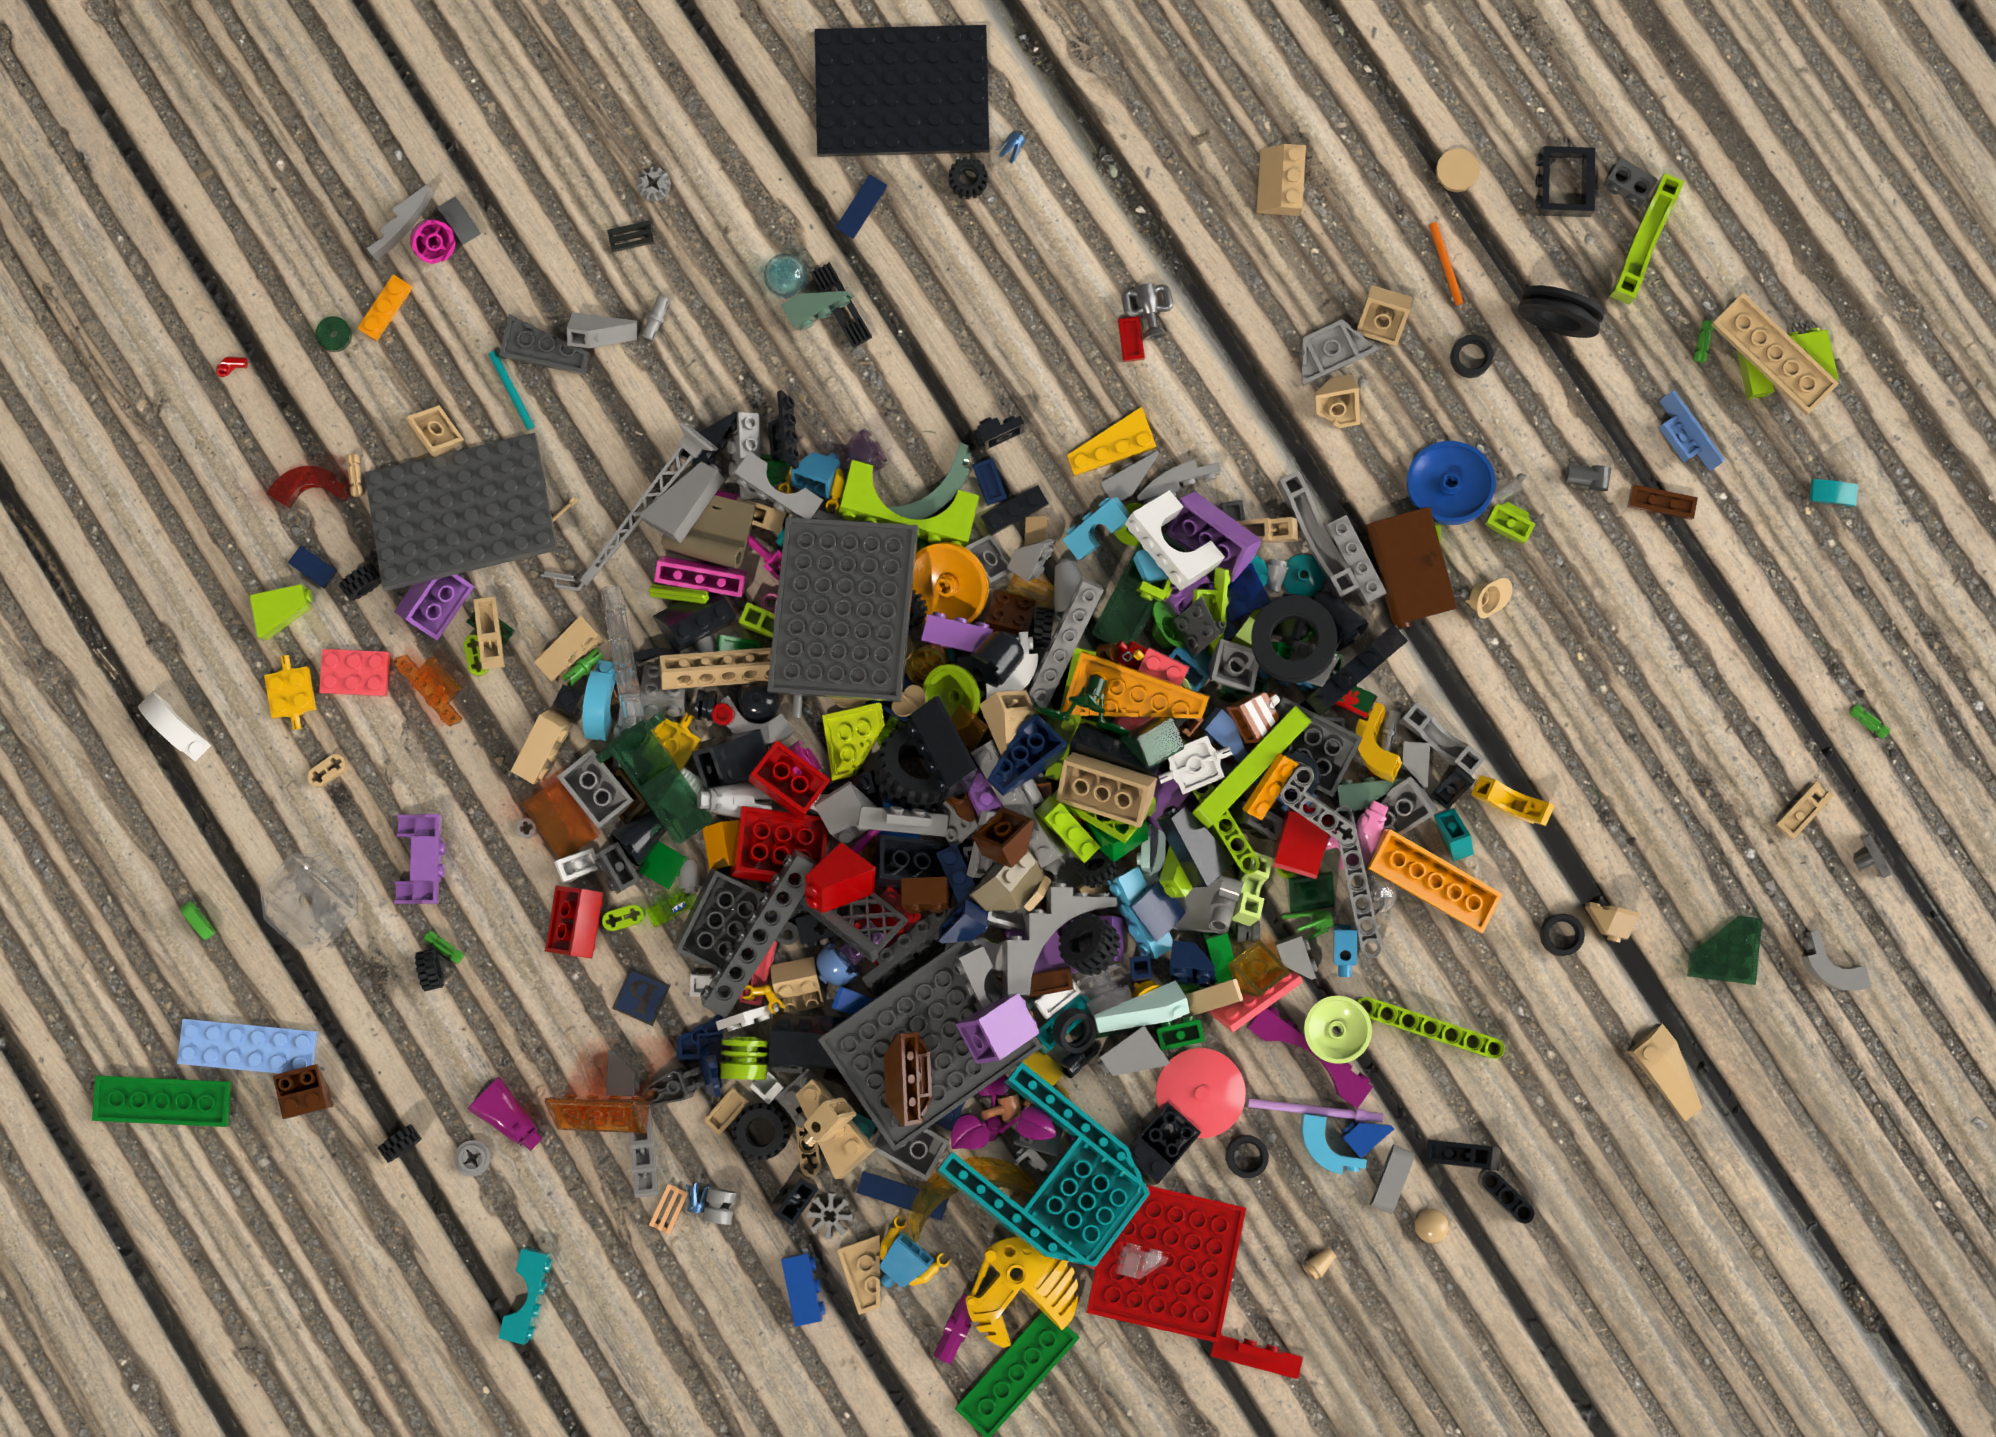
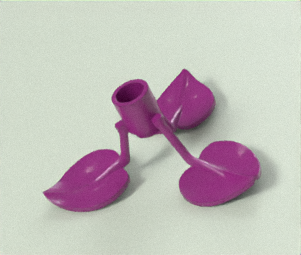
(971, 1134)

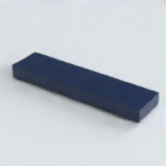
(893, 1193)

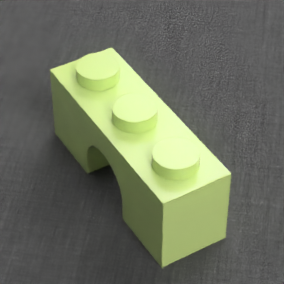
(1250, 905)

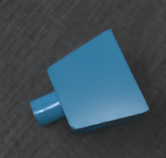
(1345, 939)

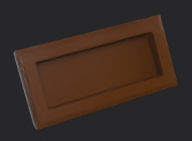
(1051, 981)

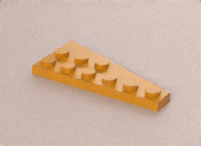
(1133, 692)

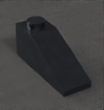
(1463, 1155)

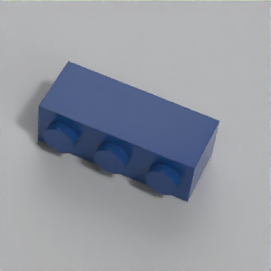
(803, 1289)

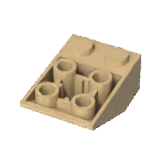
(1005, 714)

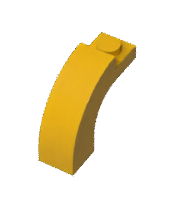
(1377, 760)
(1511, 802)

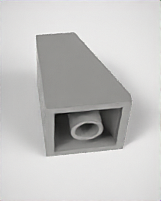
(1133, 1054)

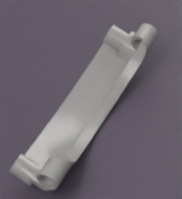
(1206, 908)

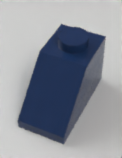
(964, 924)

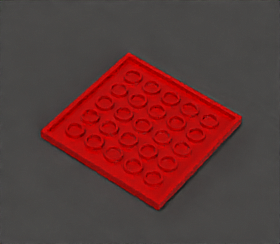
(1193, 1285)

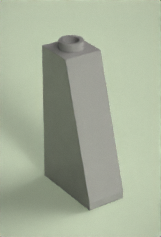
(684, 502)

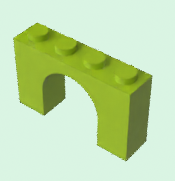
(1814, 342)

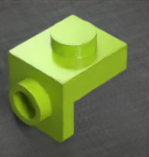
(1152, 592)

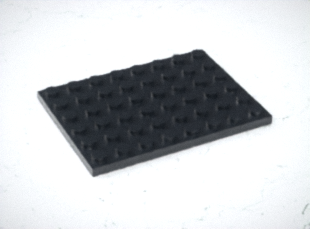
(901, 90)

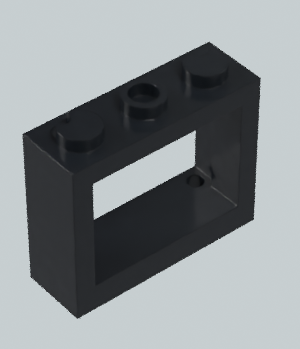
(1542, 181)

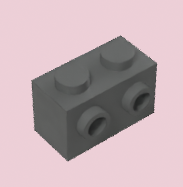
(616, 867)

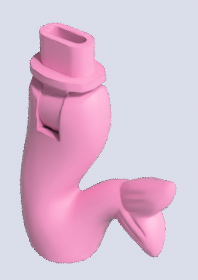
(1369, 831)

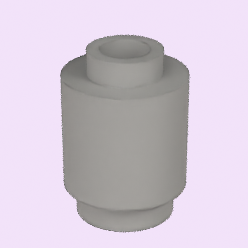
(689, 877)

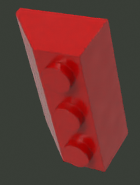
(779, 782)
(574, 921)

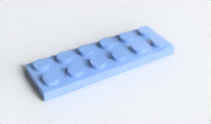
(245, 1046)

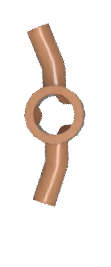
(1009, 1107)

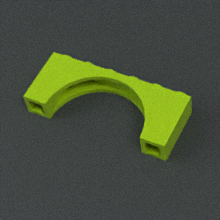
(862, 504)

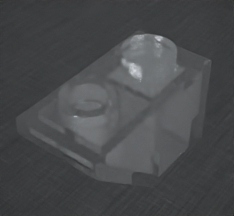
(1138, 1263)

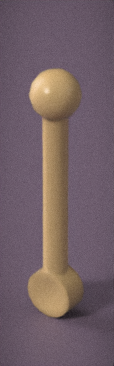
(572, 501)

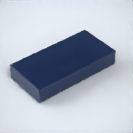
(989, 482)
(312, 567)

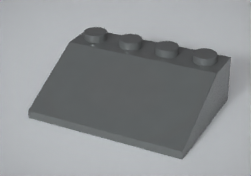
(1325, 742)
(716, 919)

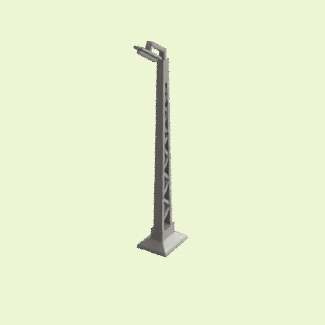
(694, 444)

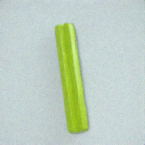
(678, 594)

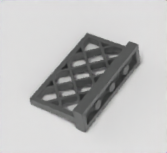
(856, 937)

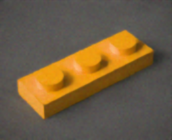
(385, 307)
(1270, 786)

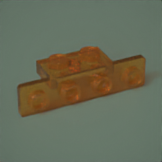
(433, 684)

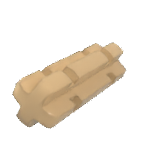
(354, 474)

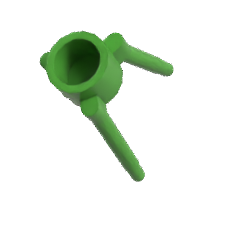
(1320, 921)

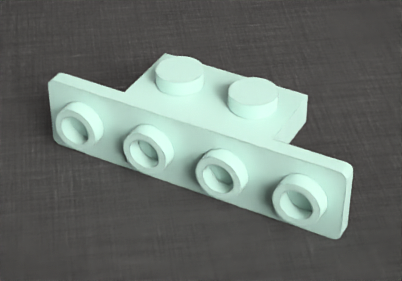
(1152, 854)

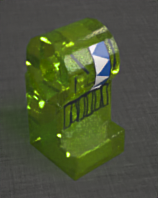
(668, 909)

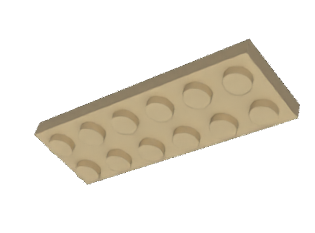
(1775, 354)

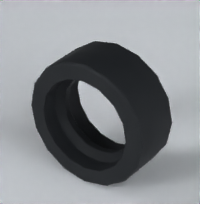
(1476, 340)
(1579, 934)
(1064, 1020)
(1264, 1156)

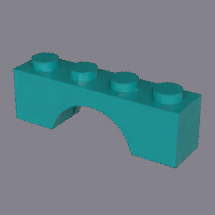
(532, 1267)

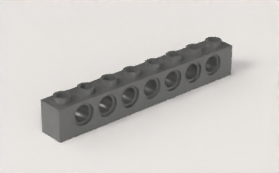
(724, 1001)

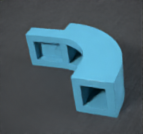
(597, 701)
(1314, 1141)

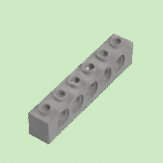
(1064, 642)

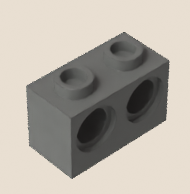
(1632, 177)
(1262, 829)

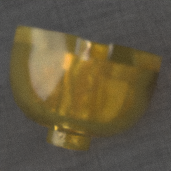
(923, 661)

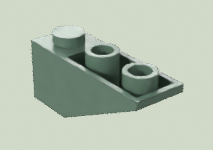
(809, 307)
(1360, 795)

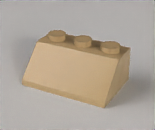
(1281, 180)

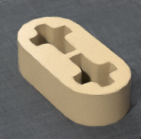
(331, 774)

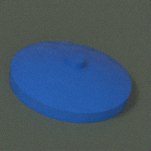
(1451, 481)

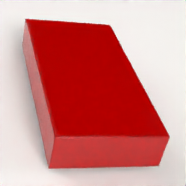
(1131, 339)

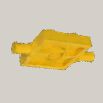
(290, 692)
(678, 739)

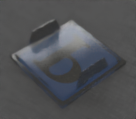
(641, 996)

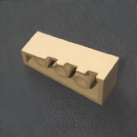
(847, 1146)

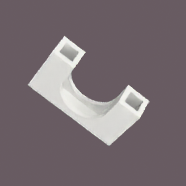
(1180, 567)

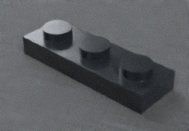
(1014, 510)

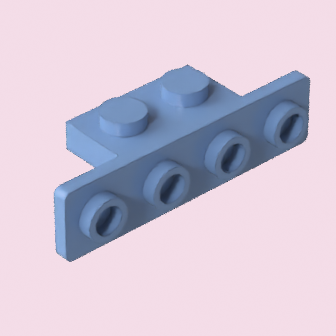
(1686, 433)

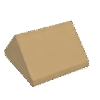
(435, 430)

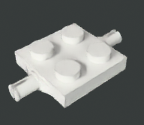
(1196, 765)

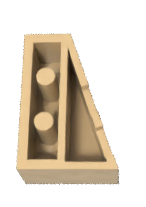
(567, 649)
(542, 745)

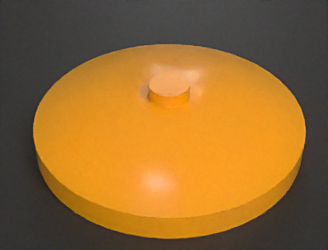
(950, 581)

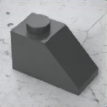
(621, 1077)

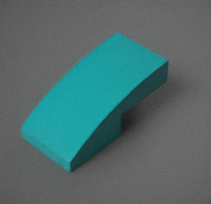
(1833, 492)

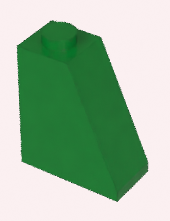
(1219, 953)

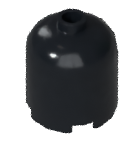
(997, 657)

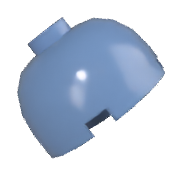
(835, 966)

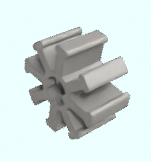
(821, 1214)

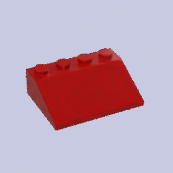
(769, 836)

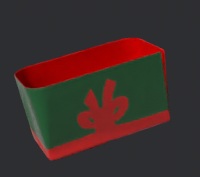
(1357, 701)

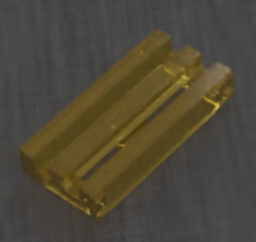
(1036, 581)

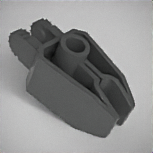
(677, 1086)

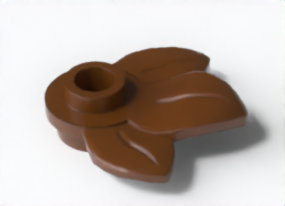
(963, 806)

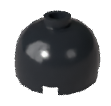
(756, 703)

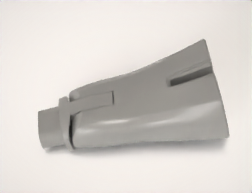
(728, 799)

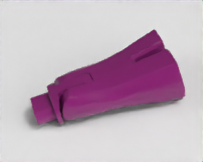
(504, 1113)

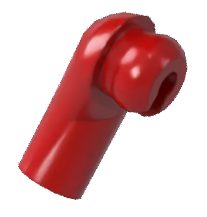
(228, 364)

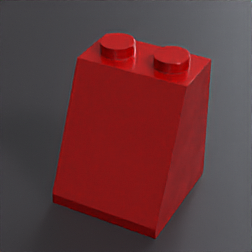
(1300, 843)
(839, 880)

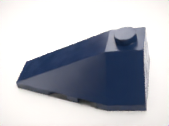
(1027, 755)

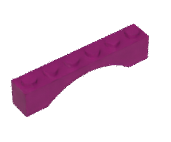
(1347, 1084)

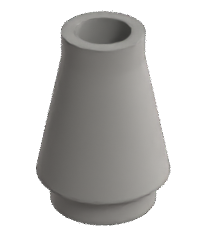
(1276, 573)

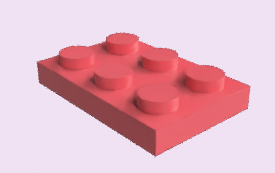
(354, 672)

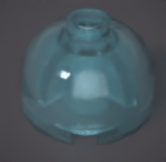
(785, 276)

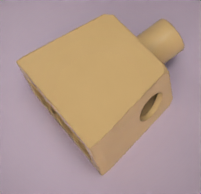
(827, 1120)

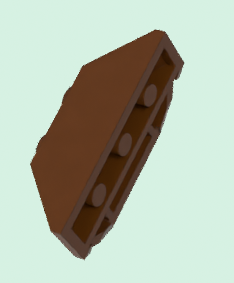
(908, 1078)

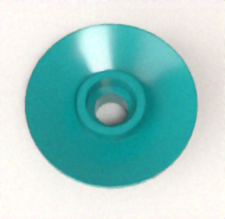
(1295, 584)

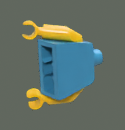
(819, 475)
(905, 1260)

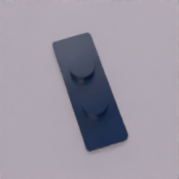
(861, 206)

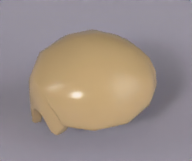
(1432, 1226)

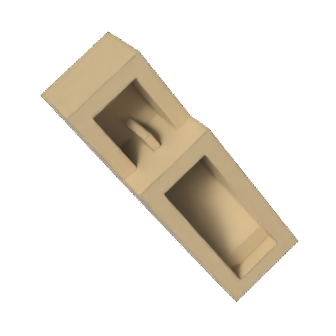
(1273, 530)
(489, 633)
(1213, 997)

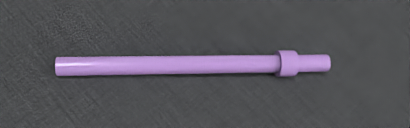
(1359, 1115)

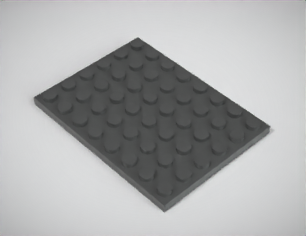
(460, 511)
(843, 609)
(931, 1004)

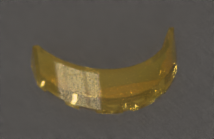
(938, 1189)

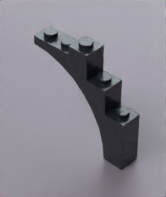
(1355, 671)

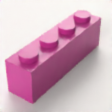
(701, 576)

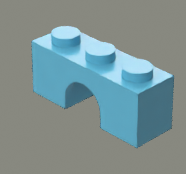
(1082, 538)

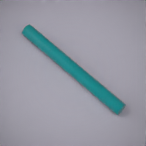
(511, 390)

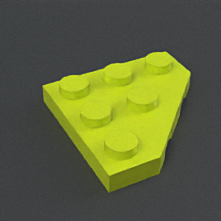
(851, 737)

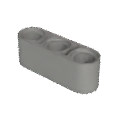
(1392, 1179)

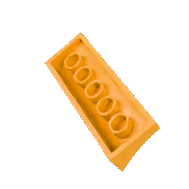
(1434, 880)

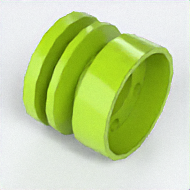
(743, 1059)

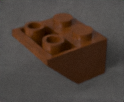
(302, 1091)

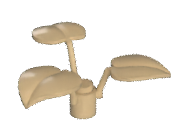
(912, 697)

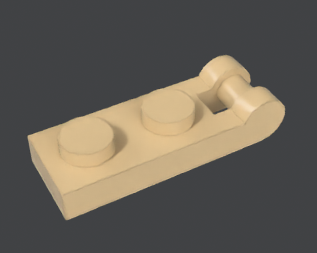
(1803, 810)

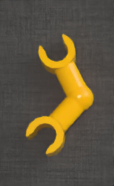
(766, 990)

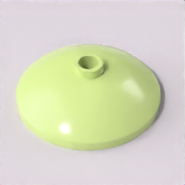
(1353, 1025)

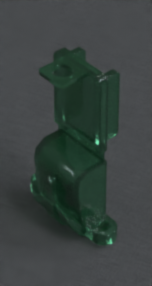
(1125, 610)
(658, 778)

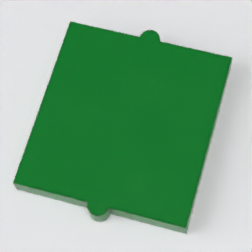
(663, 865)

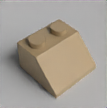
(1384, 315)

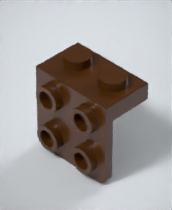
(1010, 612)

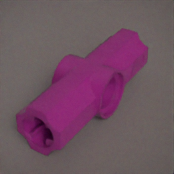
(954, 1332)

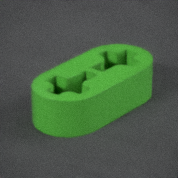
(197, 920)

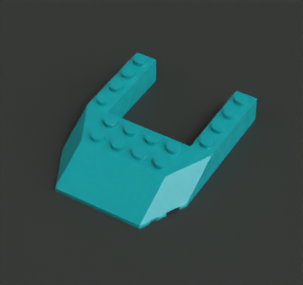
(1081, 1199)

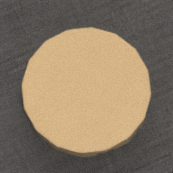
(1457, 170)

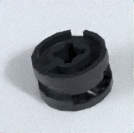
(704, 704)

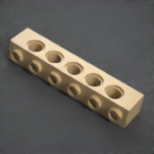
(714, 668)

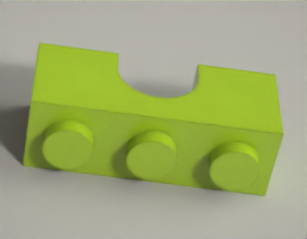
(1067, 828)

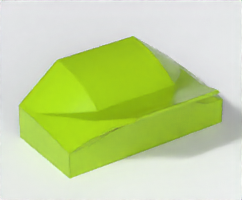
(1511, 522)

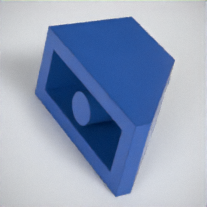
(1364, 1136)

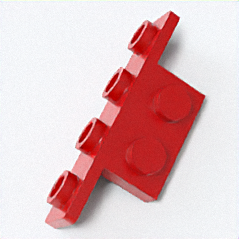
(1261, 1357)

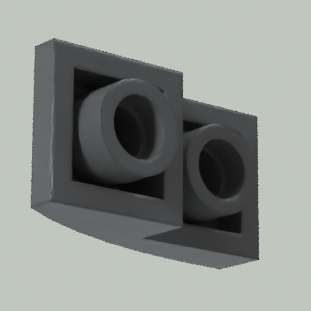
(458, 220)

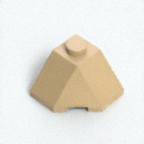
(1339, 401)
(1612, 921)

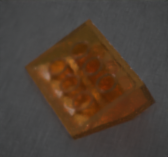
(598, 1113)

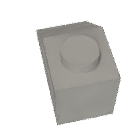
(1415, 760)

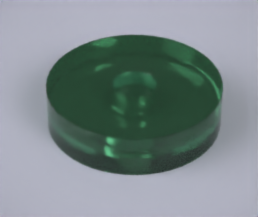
(324, 331)

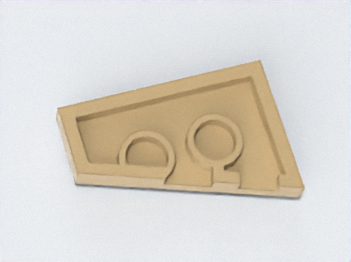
(862, 1272)

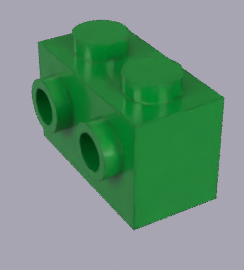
(1180, 1034)

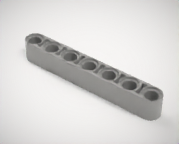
(1361, 891)

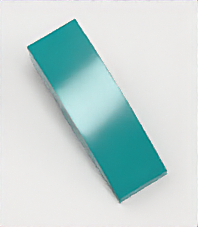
(1045, 1036)

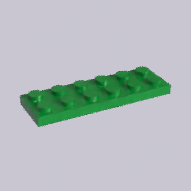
(162, 1101)
(1015, 1374)

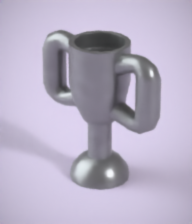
(1148, 306)

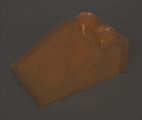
(559, 820)

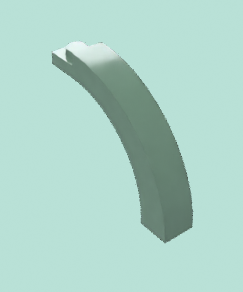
(943, 495)

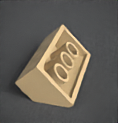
(1106, 789)

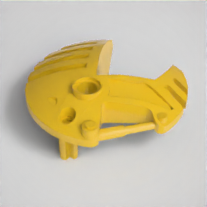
(1043, 1280)

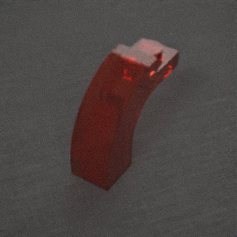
(297, 480)

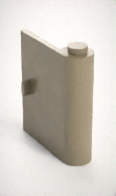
(718, 533)

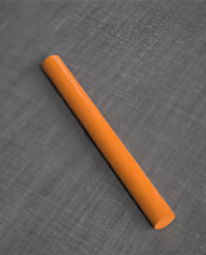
(1446, 264)

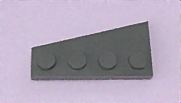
(533, 346)

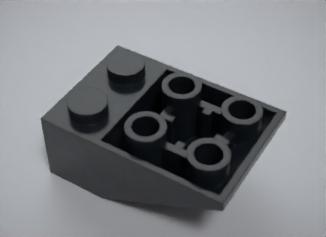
(729, 758)
(1162, 1143)

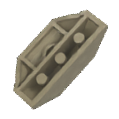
(1008, 887)

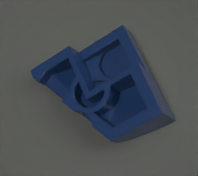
(702, 1036)
(710, 1073)

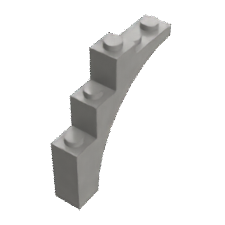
(1021, 955)

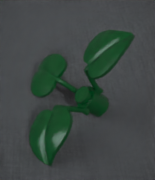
(1093, 692)

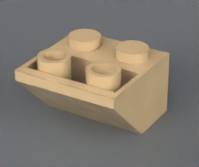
(797, 985)

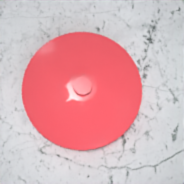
(1203, 1089)

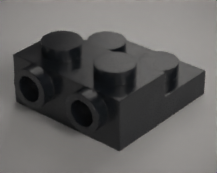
(991, 433)

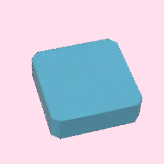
(1148, 568)

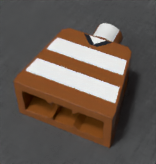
(1254, 715)

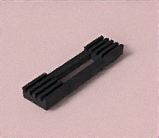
(855, 332)

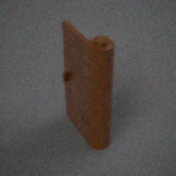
(1405, 557)

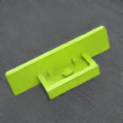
(1216, 600)

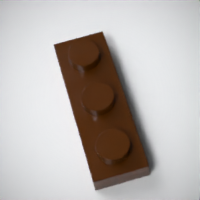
(1662, 502)

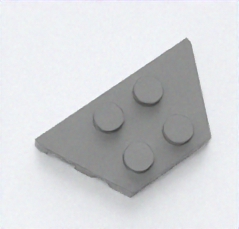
(1332, 350)

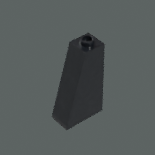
(1194, 846)

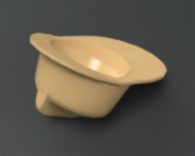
(1490, 597)

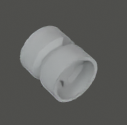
(719, 1206)

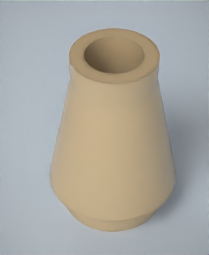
(1318, 1264)

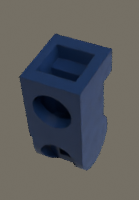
(1140, 968)

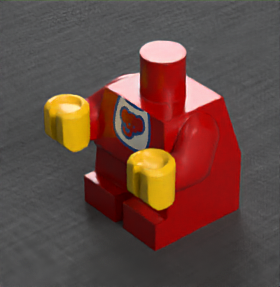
(1130, 654)

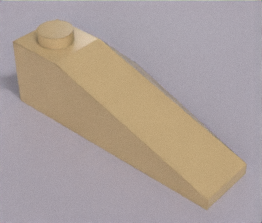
(1664, 1065)

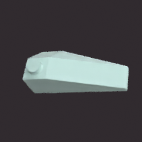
(1149, 1008)

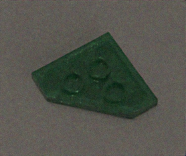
(1729, 953)

